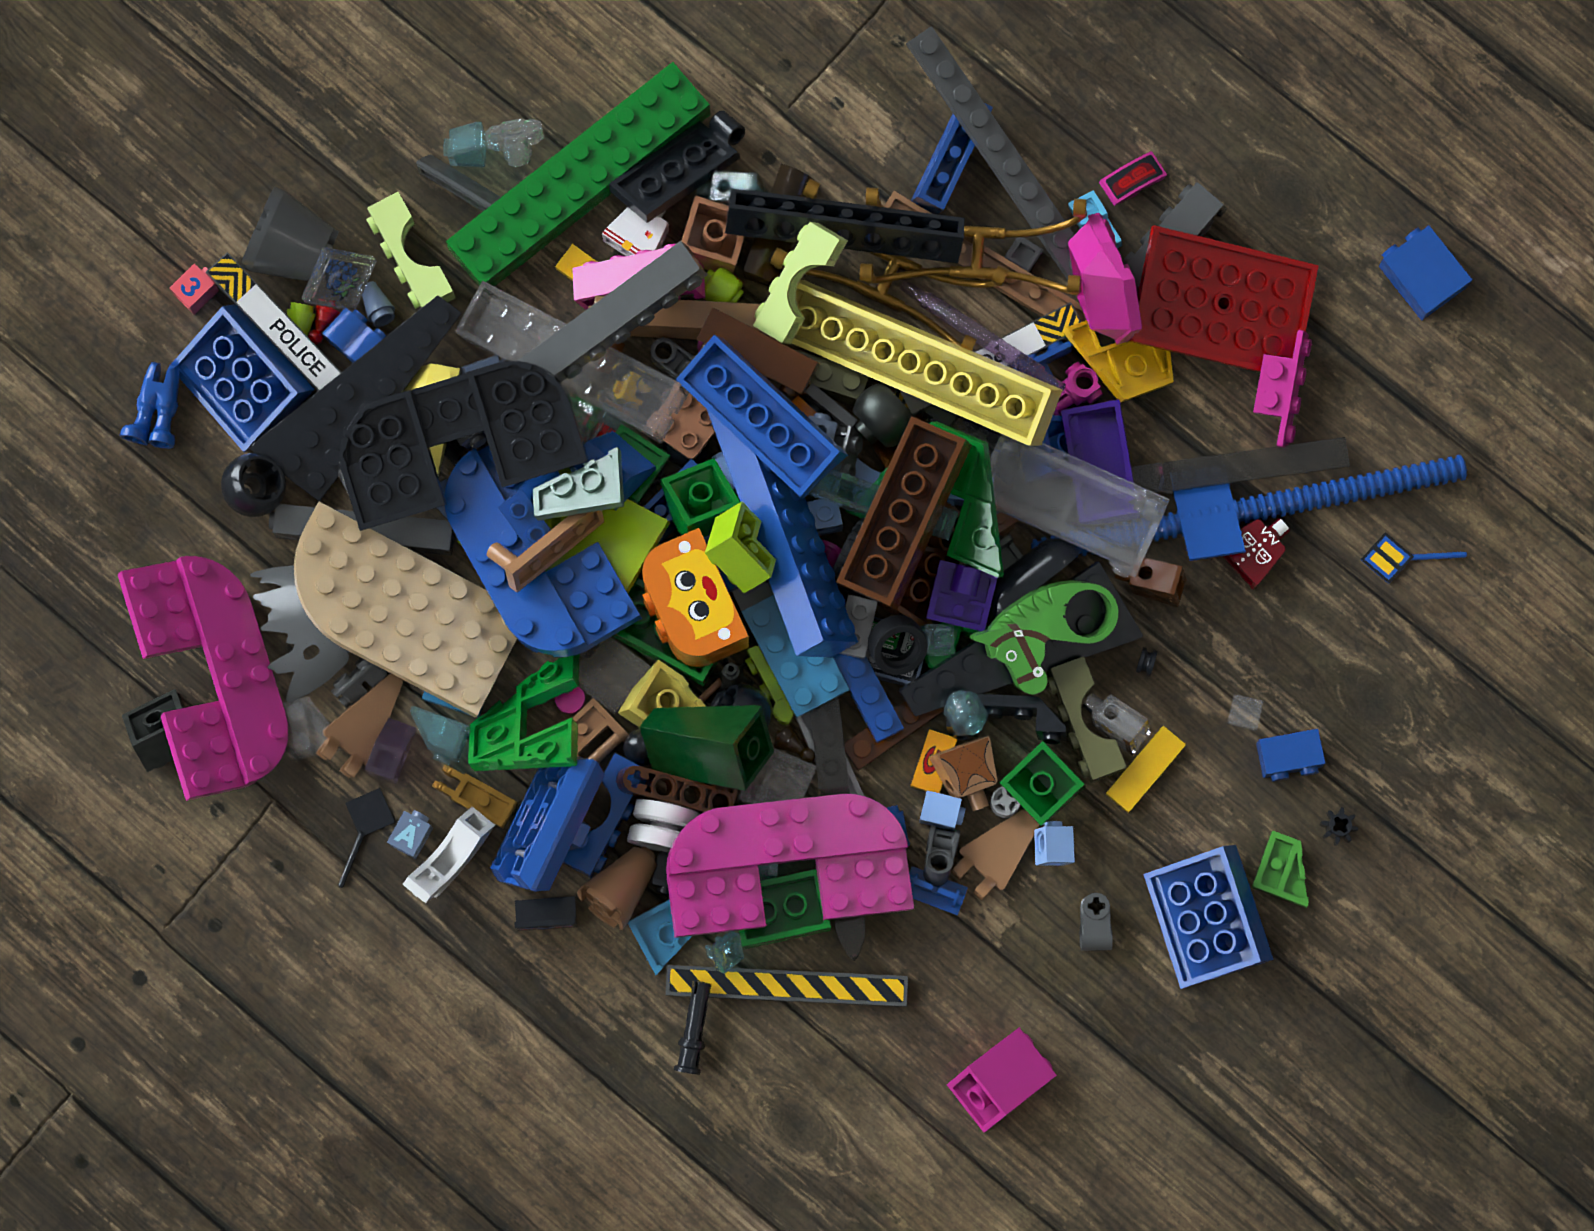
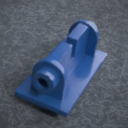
(520, 515)
(944, 897)

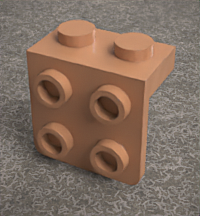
(690, 429)

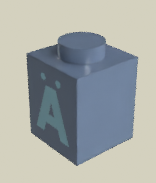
(410, 833)

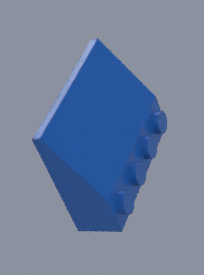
(241, 376)
(1208, 916)

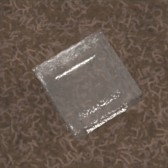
(1245, 712)

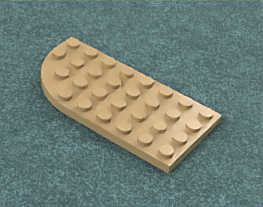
(400, 610)

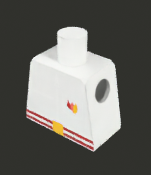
(631, 233)

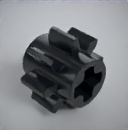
(1338, 818)

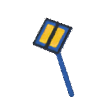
(1389, 558)

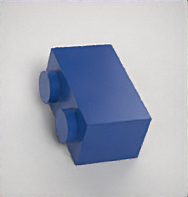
(1291, 754)

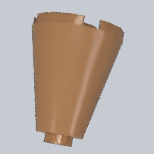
(619, 886)

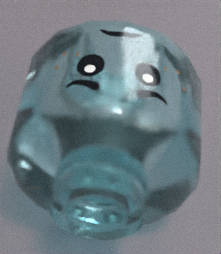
(965, 713)

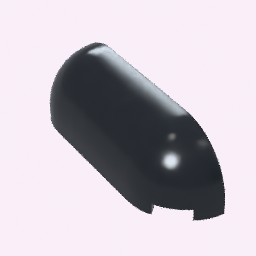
(1031, 572)

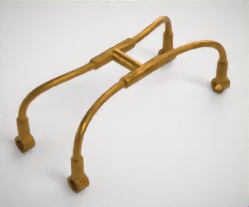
(979, 234)
(880, 293)

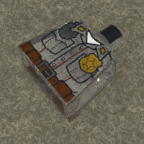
(1129, 726)

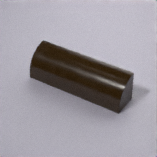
(758, 267)

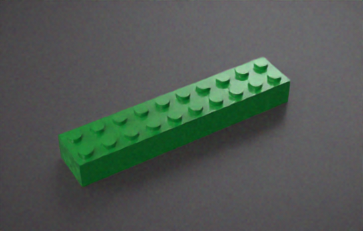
(576, 177)

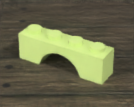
(394, 222)
(780, 313)

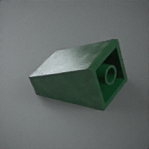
(709, 743)

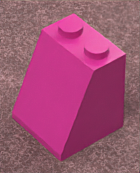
(1001, 1079)

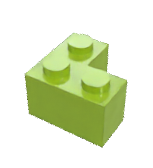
(736, 549)

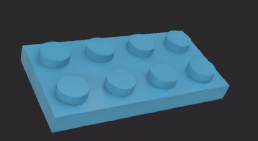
(803, 679)

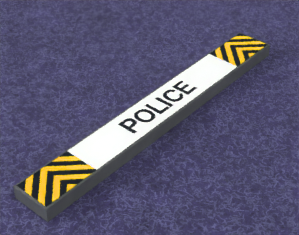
(273, 322)
(1028, 339)

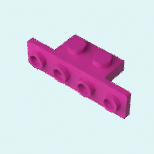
(1280, 387)

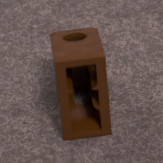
(1165, 583)

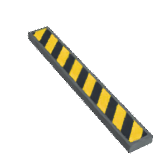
(790, 985)

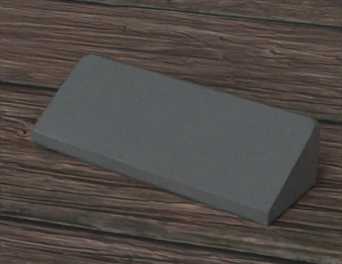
(456, 182)

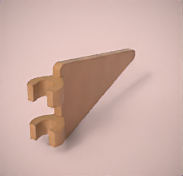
(361, 725)
(997, 852)

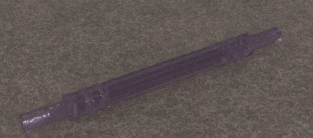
(984, 337)

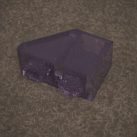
(390, 750)

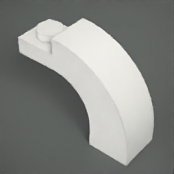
(451, 856)

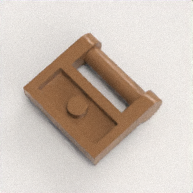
(591, 723)

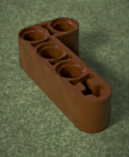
(675, 789)

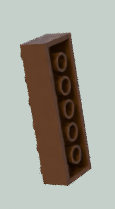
(904, 513)

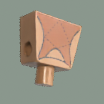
(967, 770)

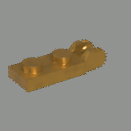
(477, 794)

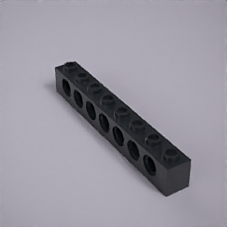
(864, 226)

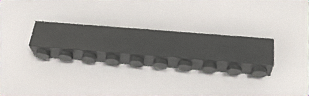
(613, 318)

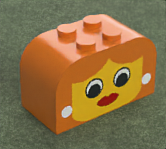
(691, 602)

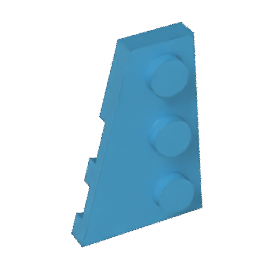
(656, 935)

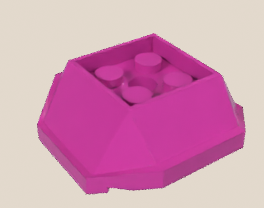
(1107, 285)

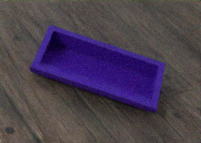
(1099, 437)

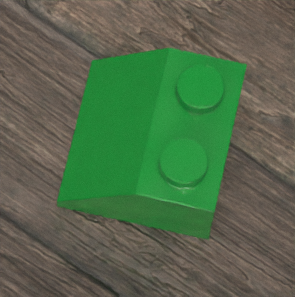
(698, 496)
(1042, 784)

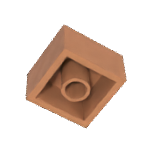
(707, 235)

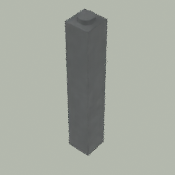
(414, 533)

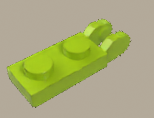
(758, 665)

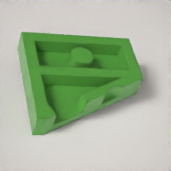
(1282, 870)

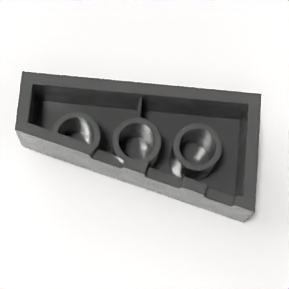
(1190, 216)

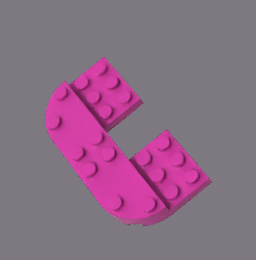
(206, 606)
(850, 836)

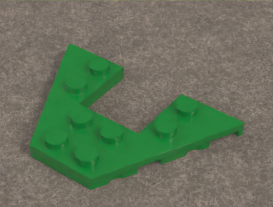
(976, 532)
(500, 737)

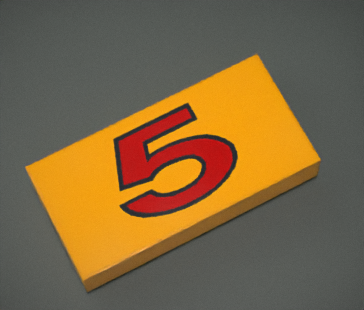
(925, 774)

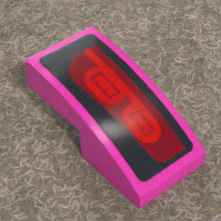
(1132, 178)

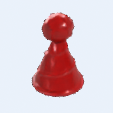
(324, 317)

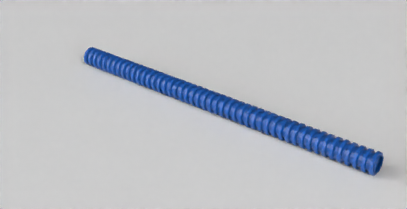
(1324, 494)

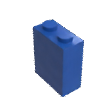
(1424, 271)

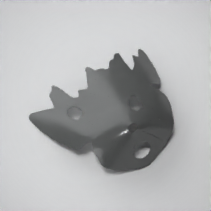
(290, 618)

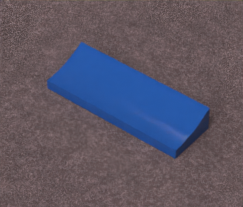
(761, 416)

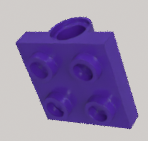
(961, 596)

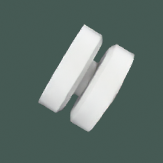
(664, 821)

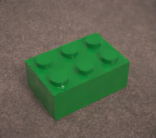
(790, 910)

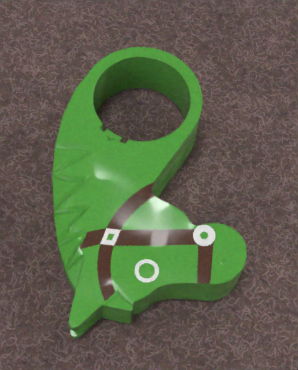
(1023, 628)

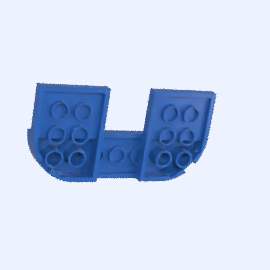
(559, 609)

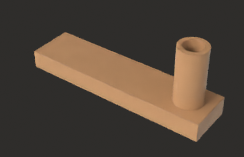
(545, 551)

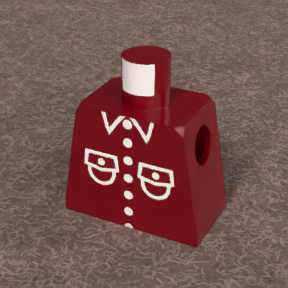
(1262, 551)

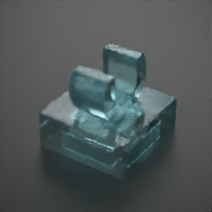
(939, 639)
(726, 951)

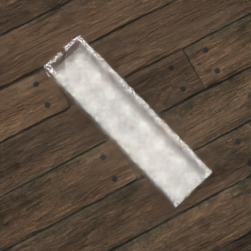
(611, 384)

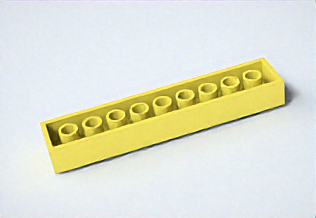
(925, 365)

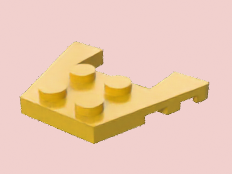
(1125, 367)

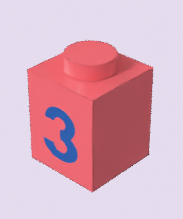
(194, 288)

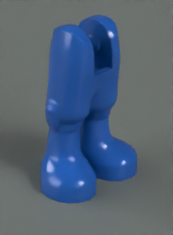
(153, 397)

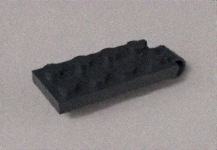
(679, 166)

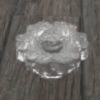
(515, 139)

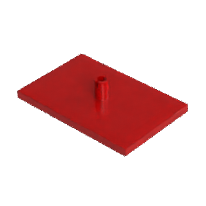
(1221, 299)

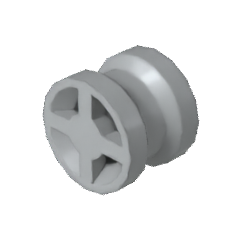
(1004, 798)

